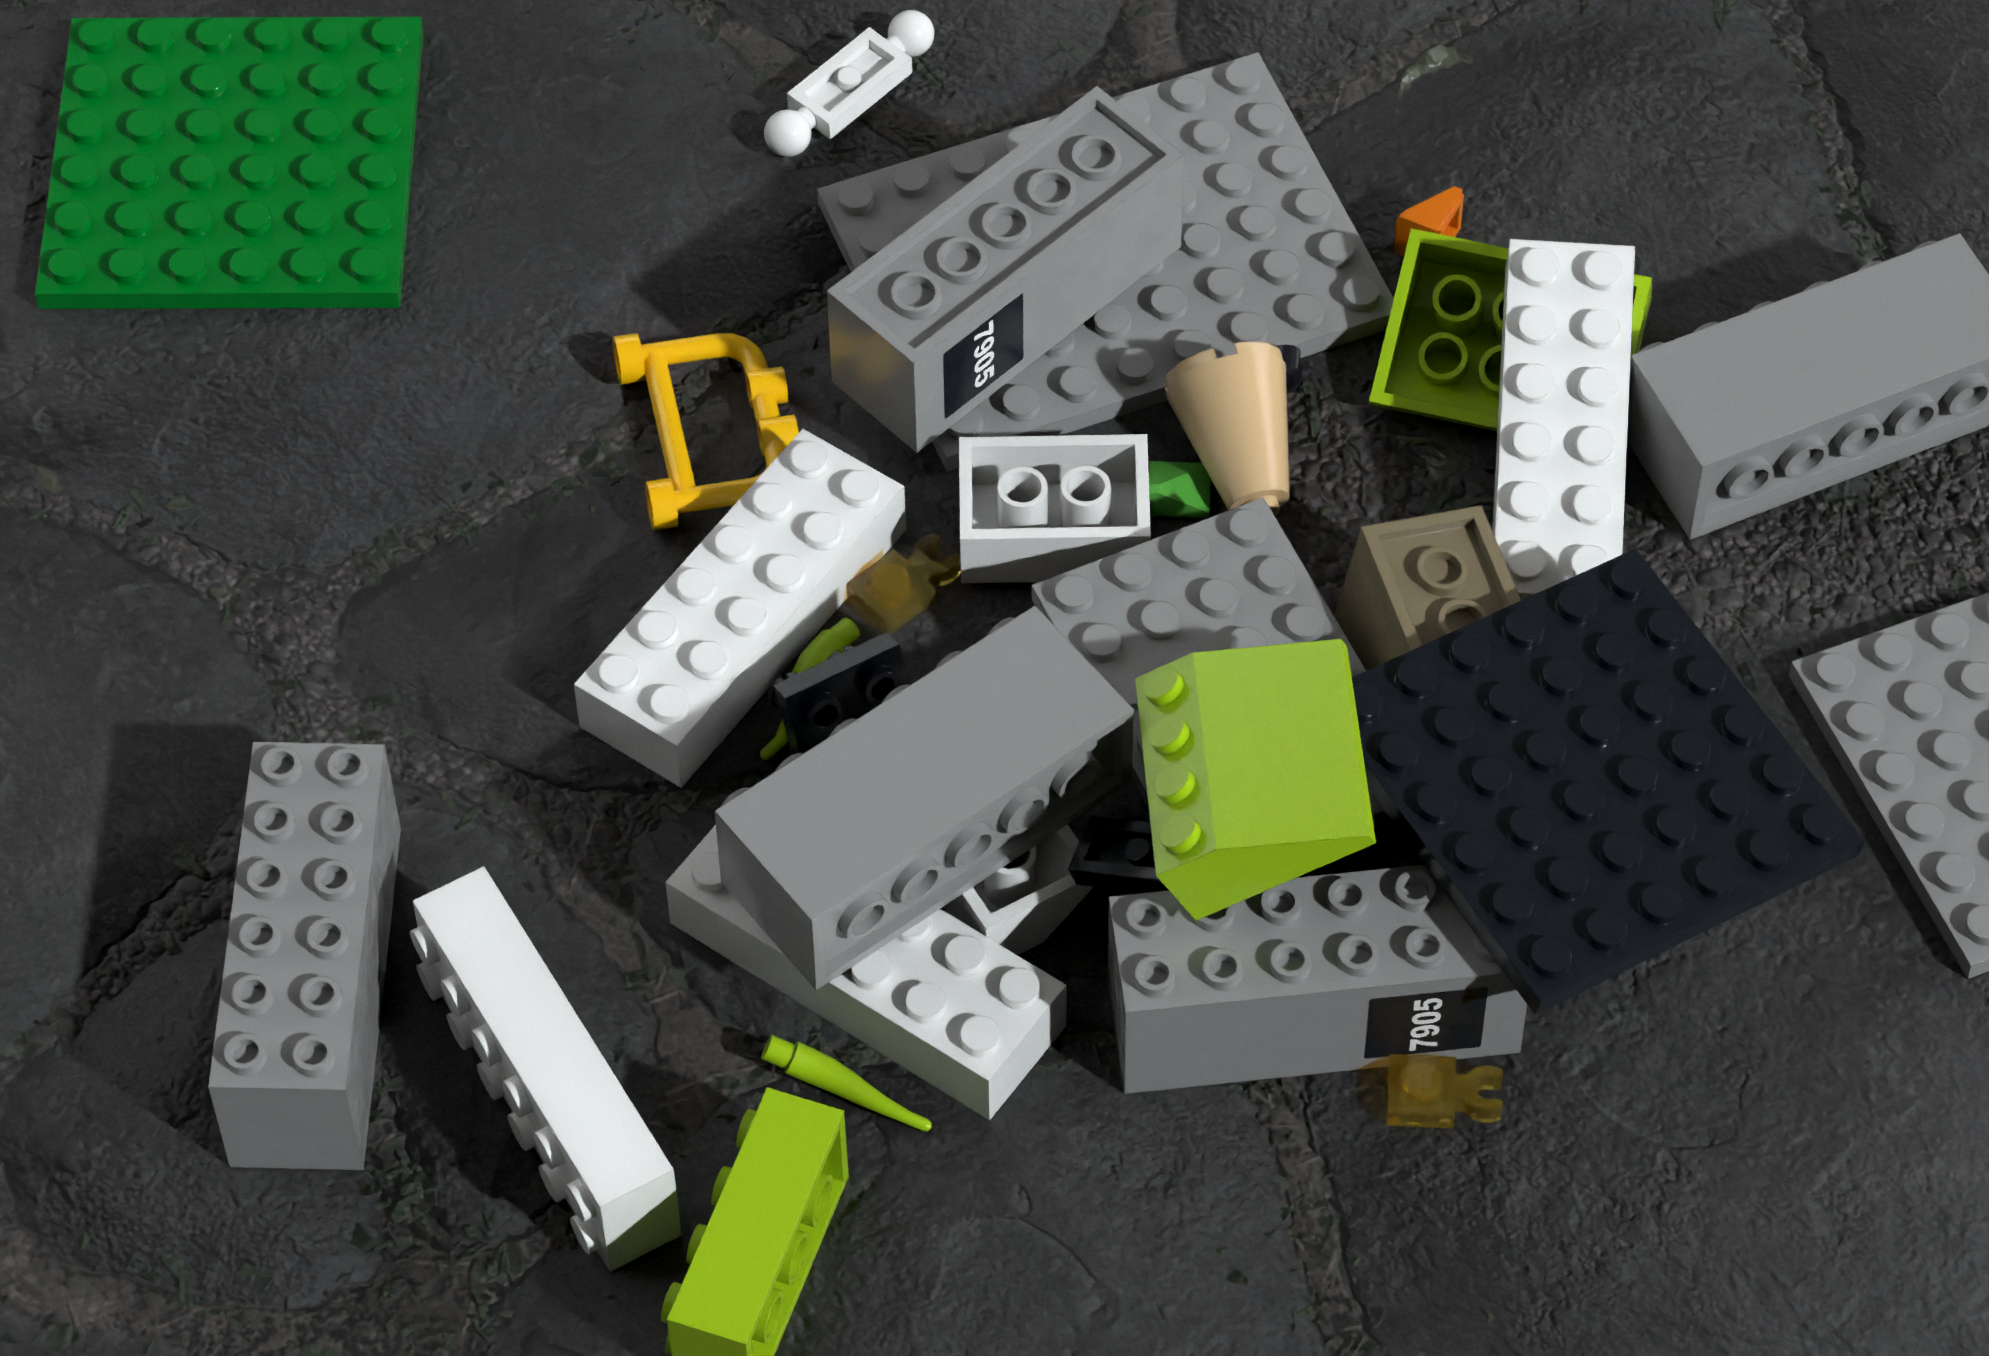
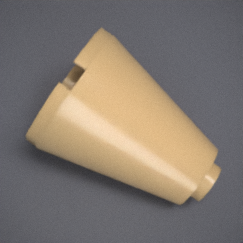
(1236, 420)

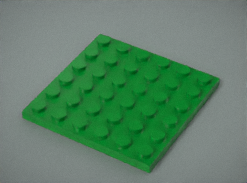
(232, 163)

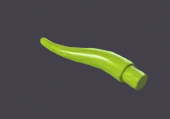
(816, 652)
(831, 1075)

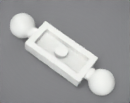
(849, 83)

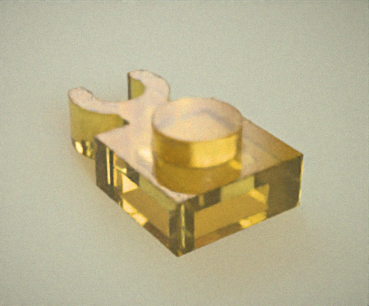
(900, 589)
(1429, 1092)

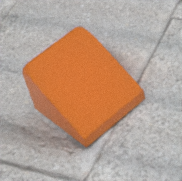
(1437, 215)

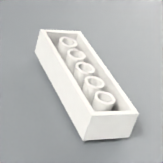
(1562, 409)
(740, 607)
(928, 999)
(546, 1070)

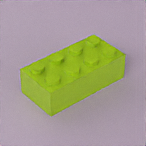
(762, 1231)

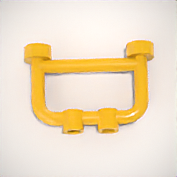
(764, 389)

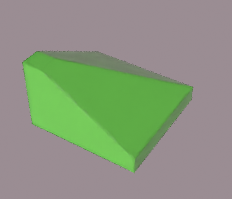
(1179, 490)

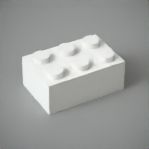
(1049, 503)

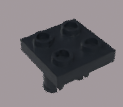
(837, 690)

